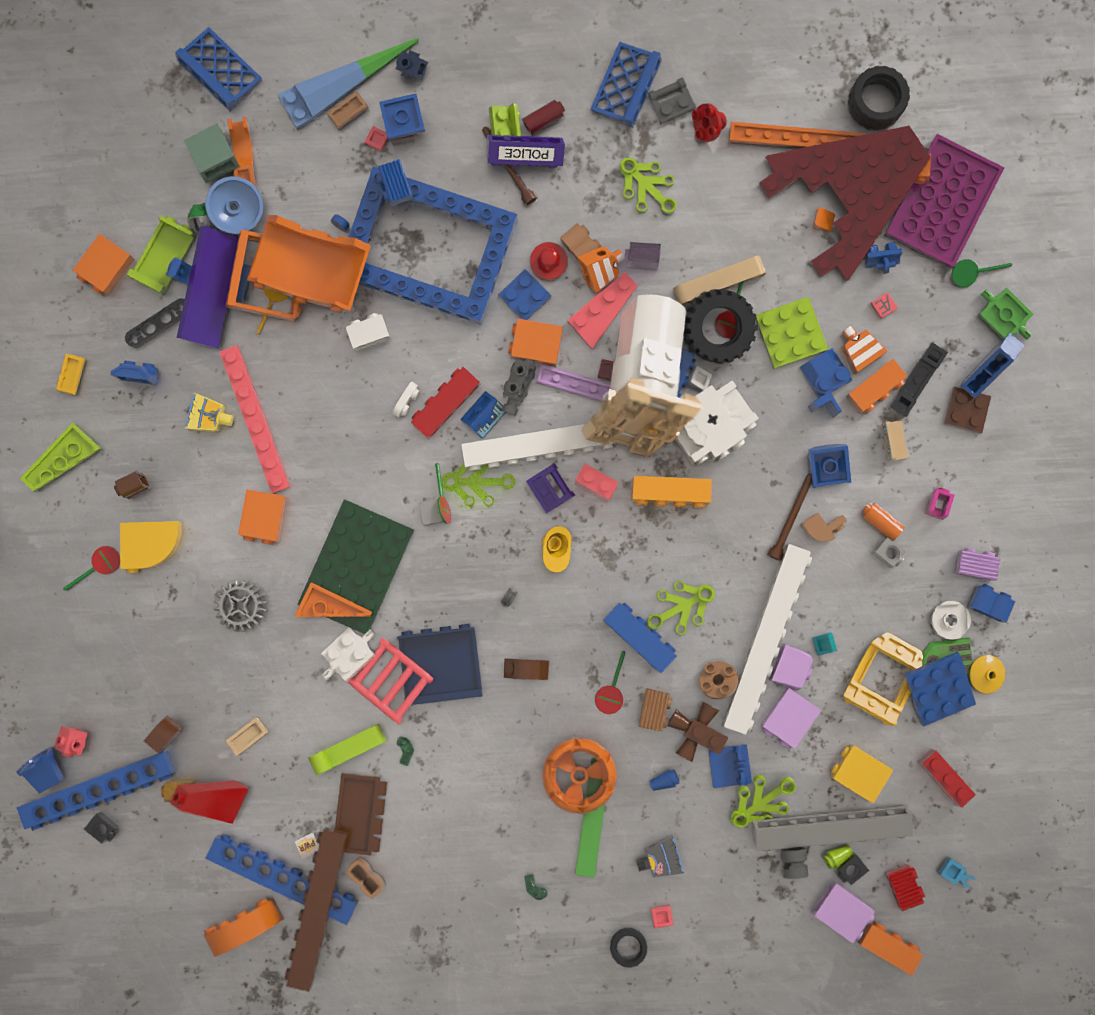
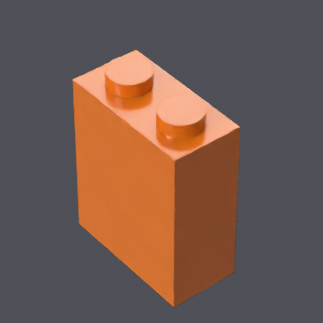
(103, 265)
(535, 342)
(262, 516)

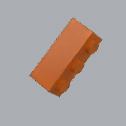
(877, 387)
(891, 947)

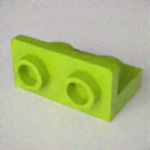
(505, 120)

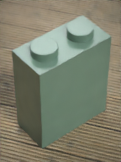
(211, 153)

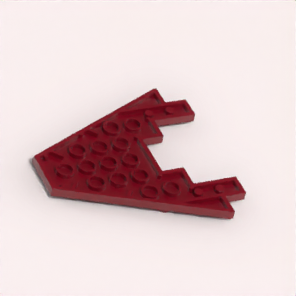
(868, 177)

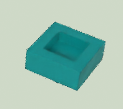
(824, 643)

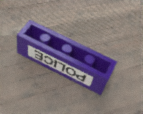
(525, 151)

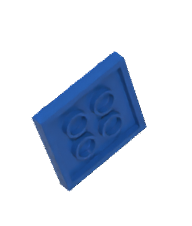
(940, 689)

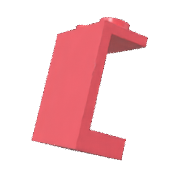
(596, 483)

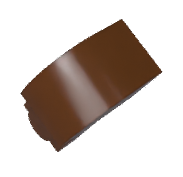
(526, 669)
(163, 734)

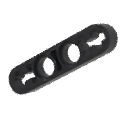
(156, 320)

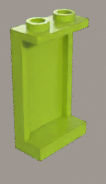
(165, 244)

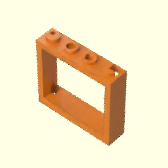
(235, 279)

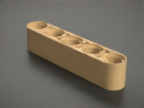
(720, 279)

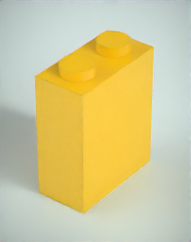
(861, 773)

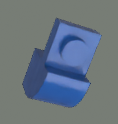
(179, 271)

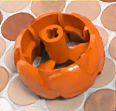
(573, 799)

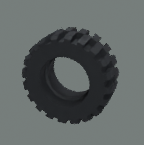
(743, 333)

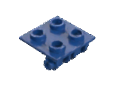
(730, 766)

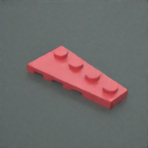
(598, 314)

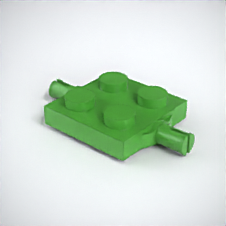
(1006, 314)

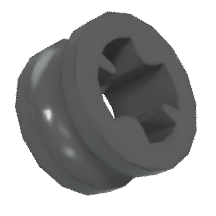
(509, 597)

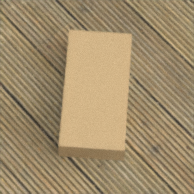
(247, 736)

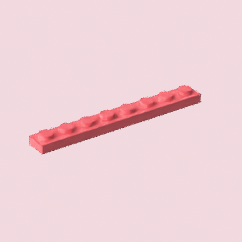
(254, 419)

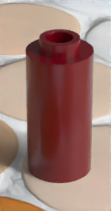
(543, 116)

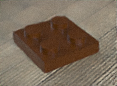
(967, 411)

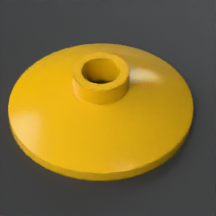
(980, 672)

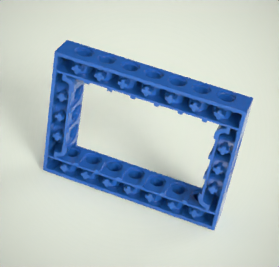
(467, 308)

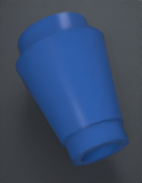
(665, 780)

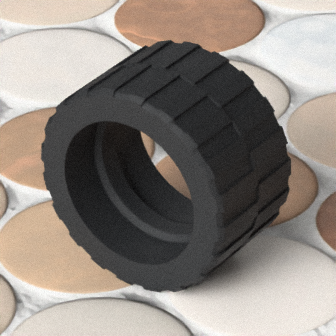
(894, 82)

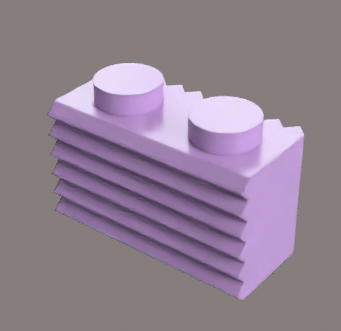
(977, 565)

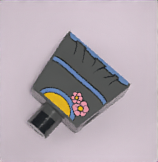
(662, 858)

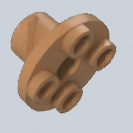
(718, 680)

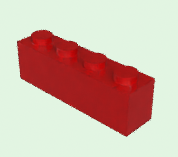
(445, 403)

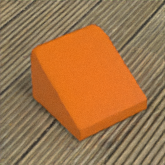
(823, 219)

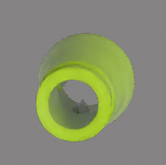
(836, 857)

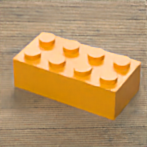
(671, 491)

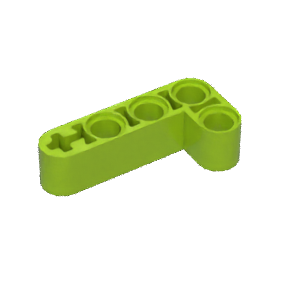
(347, 749)

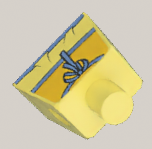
(206, 415)

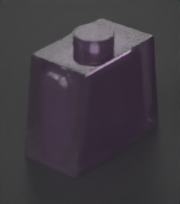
(643, 256)

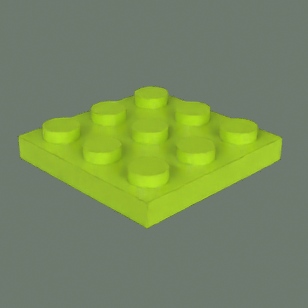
(791, 332)

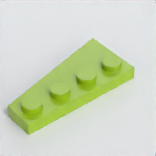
(61, 456)

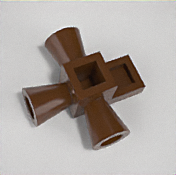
(698, 732)

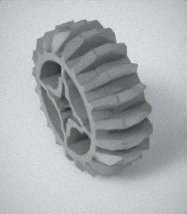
(228, 593)

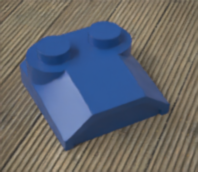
(134, 373)
(826, 373)
(829, 465)

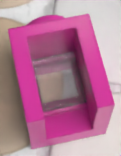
(940, 503)

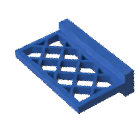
(209, 81)
(642, 85)

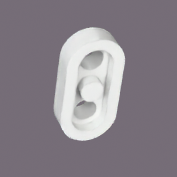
(402, 407)

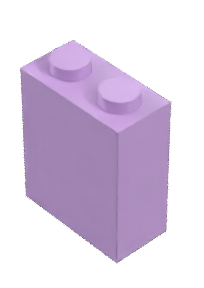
(790, 718)
(843, 912)

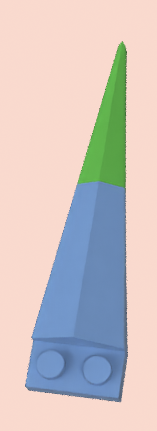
(316, 95)

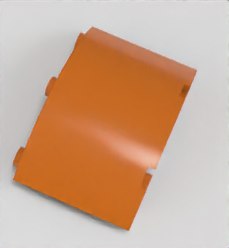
(308, 264)

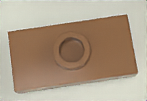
(347, 110)

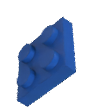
(402, 116)
(524, 295)

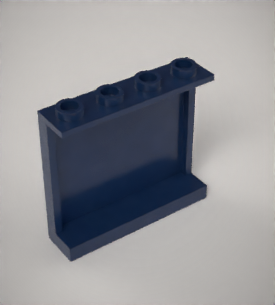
(448, 658)

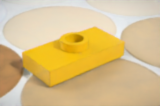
(70, 374)

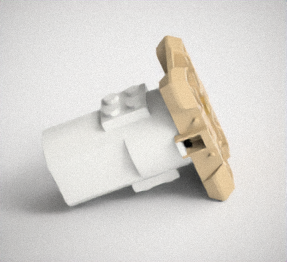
(643, 392)

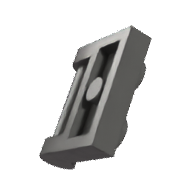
(674, 106)

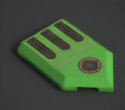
(940, 649)

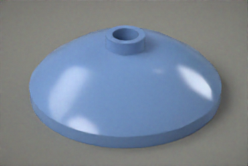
(241, 194)

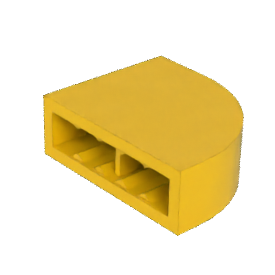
(148, 544)

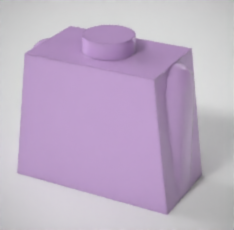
(792, 667)

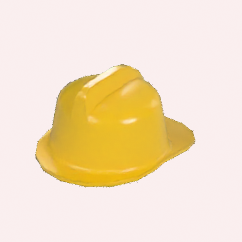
(556, 548)

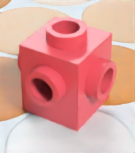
(70, 741)

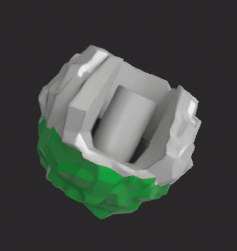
(198, 217)

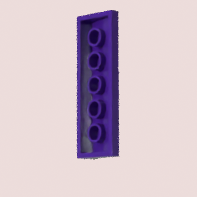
(208, 288)

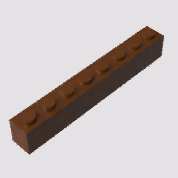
(316, 910)

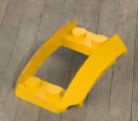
(872, 702)

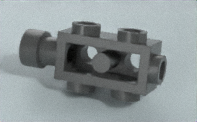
(517, 382)

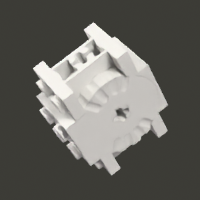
(731, 423)

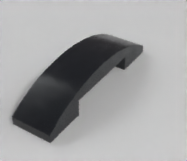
(918, 379)

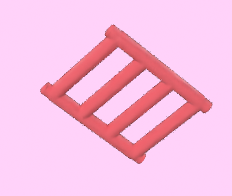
(411, 667)

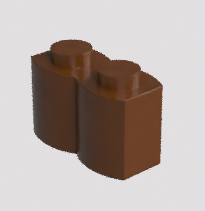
(131, 485)

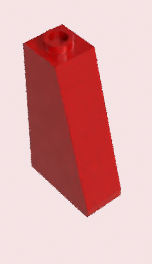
(211, 800)

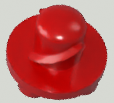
(708, 122)
(548, 261)

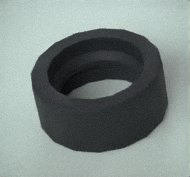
(628, 962)

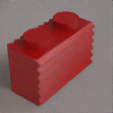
(905, 887)

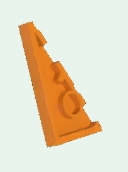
(324, 603)

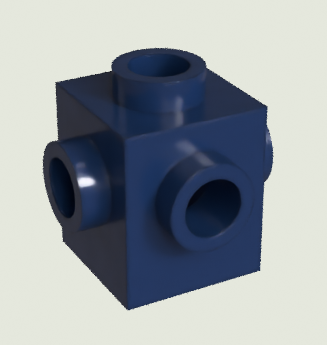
(411, 65)

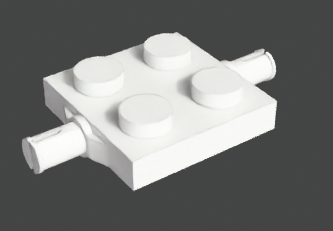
(348, 654)

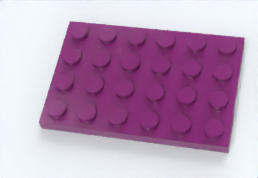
(944, 210)

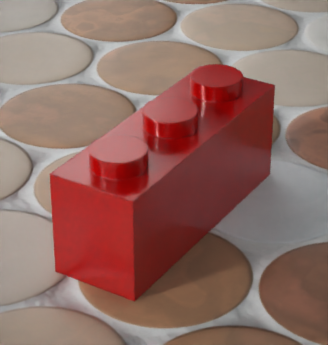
(946, 778)

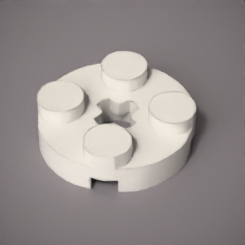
(957, 611)

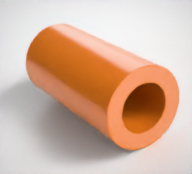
(882, 521)

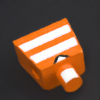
(600, 267)
(861, 349)

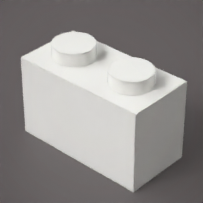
(367, 332)

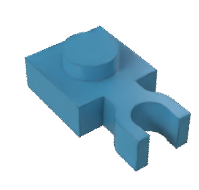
(954, 872)

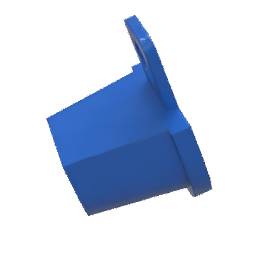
(41, 771)

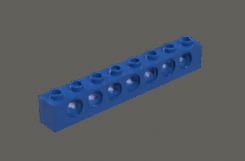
(30, 812)
(218, 855)

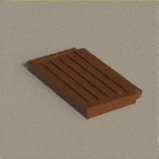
(358, 810)

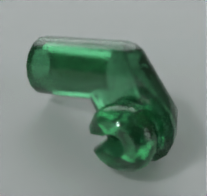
(407, 749)
(532, 889)

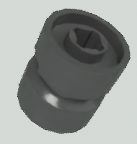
(794, 863)

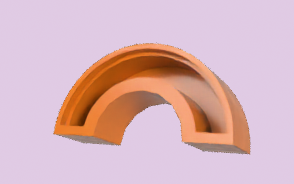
(244, 928)

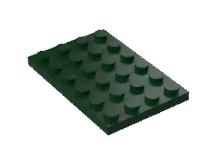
(360, 560)

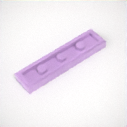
(572, 383)

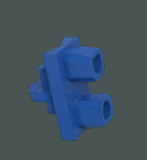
(883, 259)

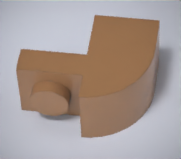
(820, 531)

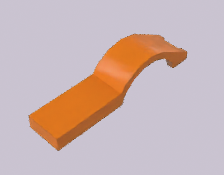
(242, 149)

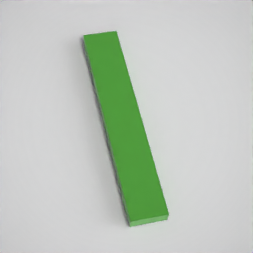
(590, 833)

